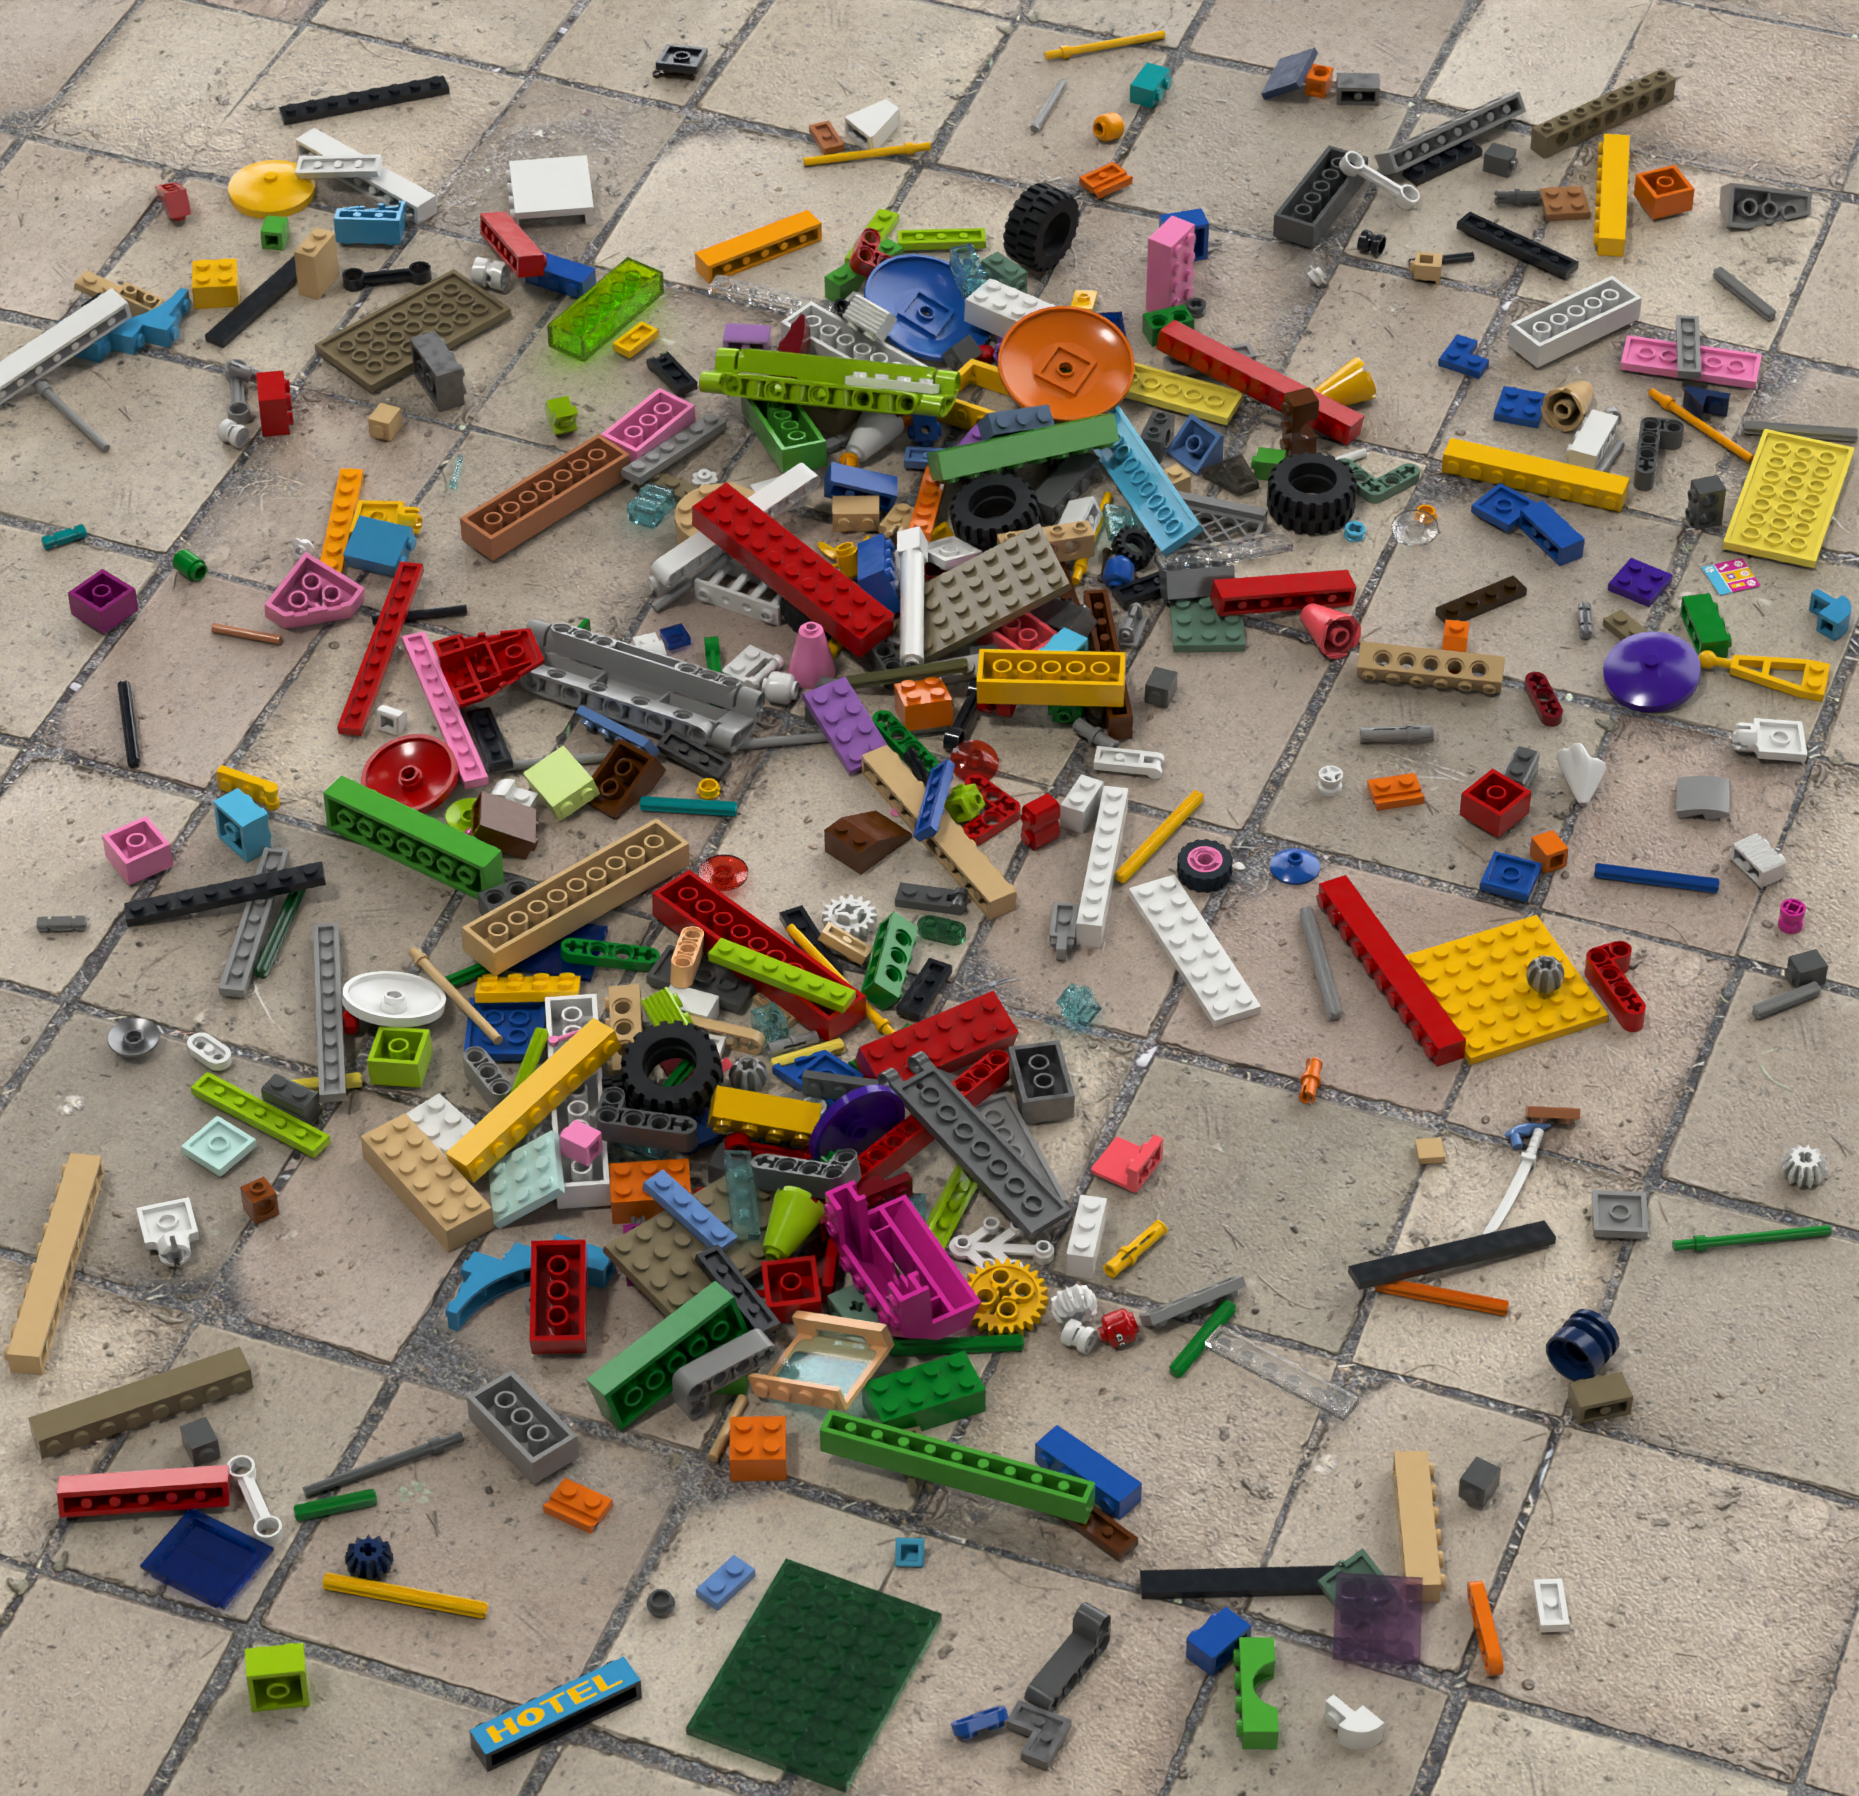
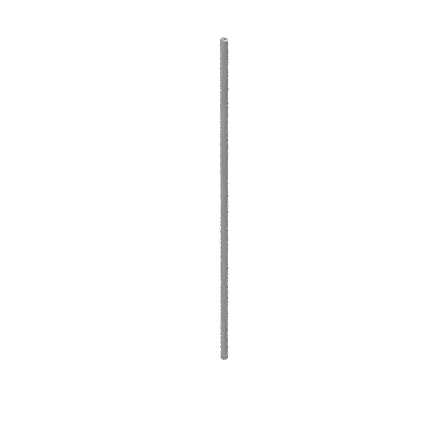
(748, 744)

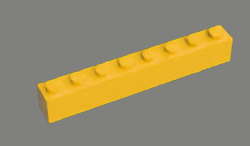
(1611, 195)
(1535, 474)
(533, 1100)

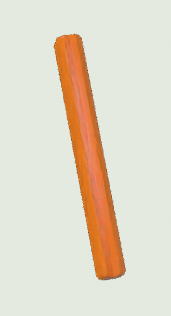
(1445, 1296)

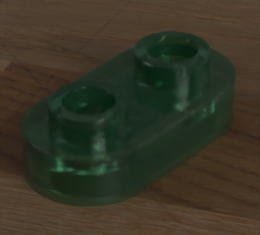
(941, 930)

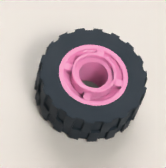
(1204, 866)

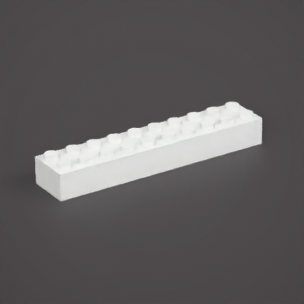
(582, 1184)

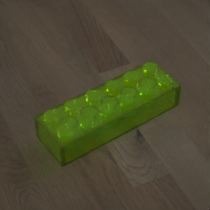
(605, 309)

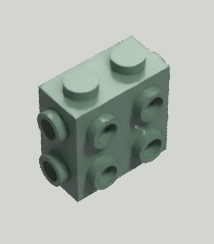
(1005, 271)

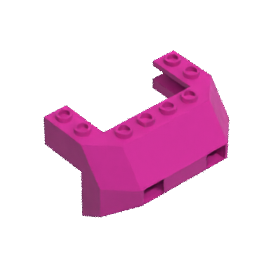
(931, 1292)

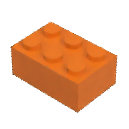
(627, 1183)

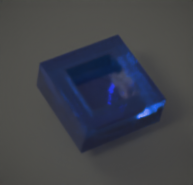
(675, 636)

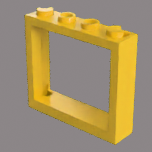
(986, 377)

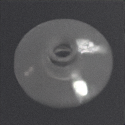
(1414, 528)

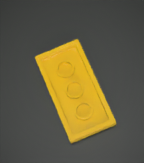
(525, 989)

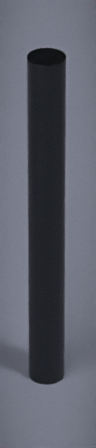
(431, 613)

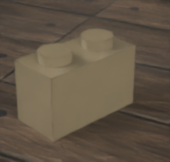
(1599, 1398)

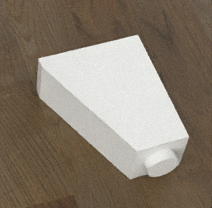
(872, 124)

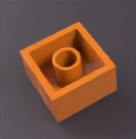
(1664, 192)
(923, 704)
(758, 1448)

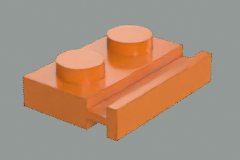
(1105, 180)
(1395, 791)
(578, 1505)

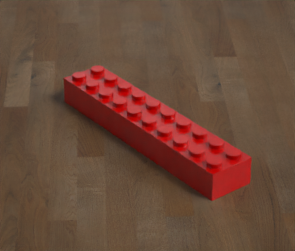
(792, 569)
(696, 903)

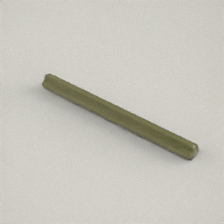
(908, 673)

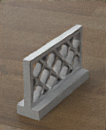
(1222, 512)

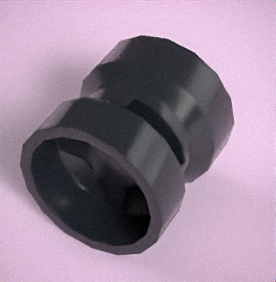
(1371, 242)

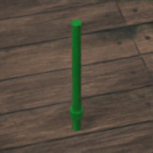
(1701, 1242)

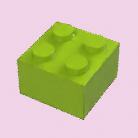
(400, 1056)
(277, 1677)

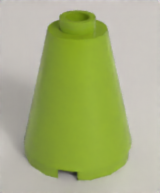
(790, 1222)

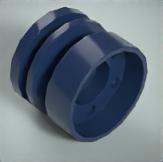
(1582, 1345)

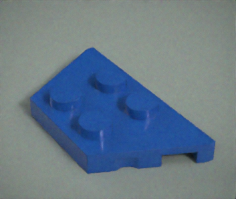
(819, 1061)

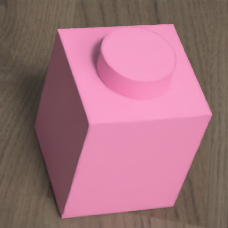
(581, 1142)

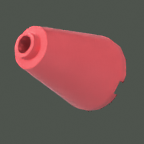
(1331, 630)

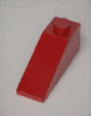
(174, 200)

